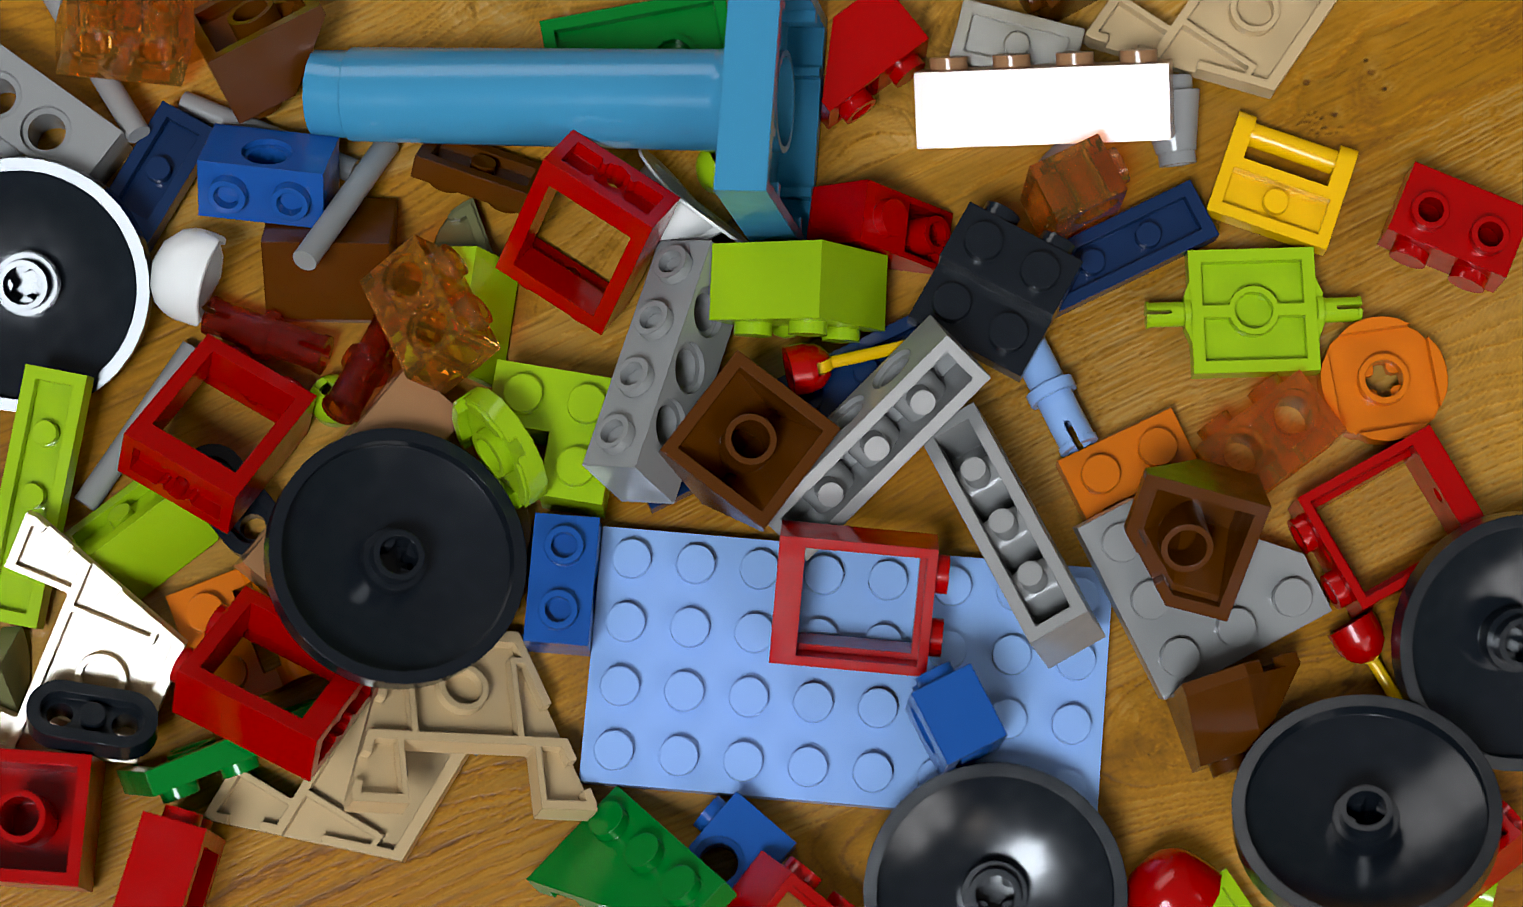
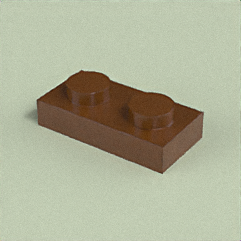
(477, 173)

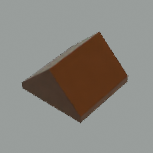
(333, 287)
(747, 443)

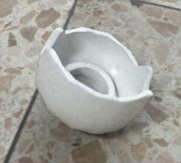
(187, 273)

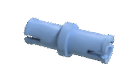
(1053, 395)

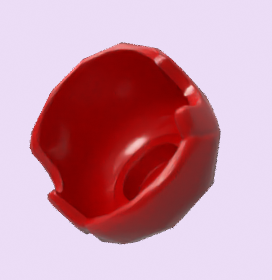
(1173, 880)

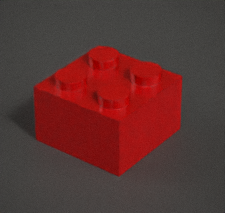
(49, 819)

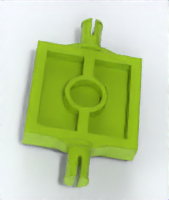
(1252, 312)

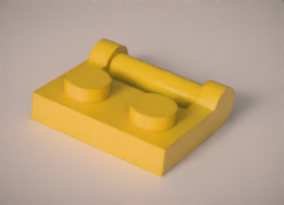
(1274, 200)

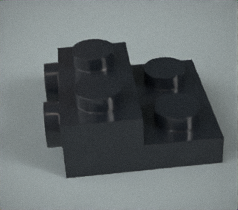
(998, 287)

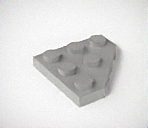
(1183, 646)

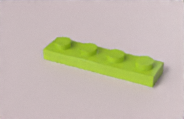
(39, 476)

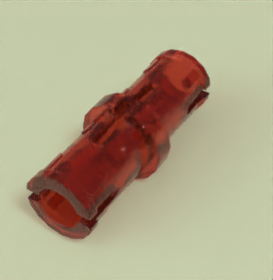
(267, 335)
(364, 369)

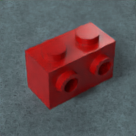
(1453, 229)

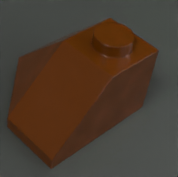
(257, 49)
(1197, 532)
(1229, 711)

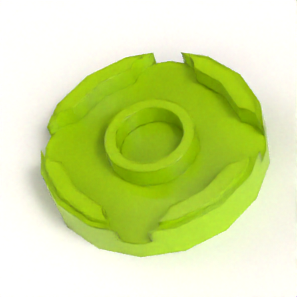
(501, 444)

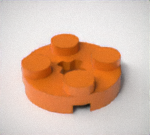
(1401, 353)

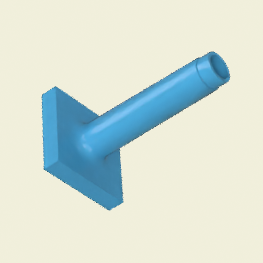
(746, 102)

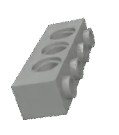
(42, 105)
(659, 376)
(885, 425)
(1012, 537)

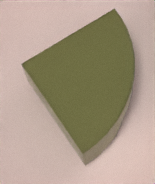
(463, 228)
(13, 667)

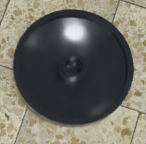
(68, 275)
(395, 558)
(1463, 635)
(1366, 808)
(994, 841)

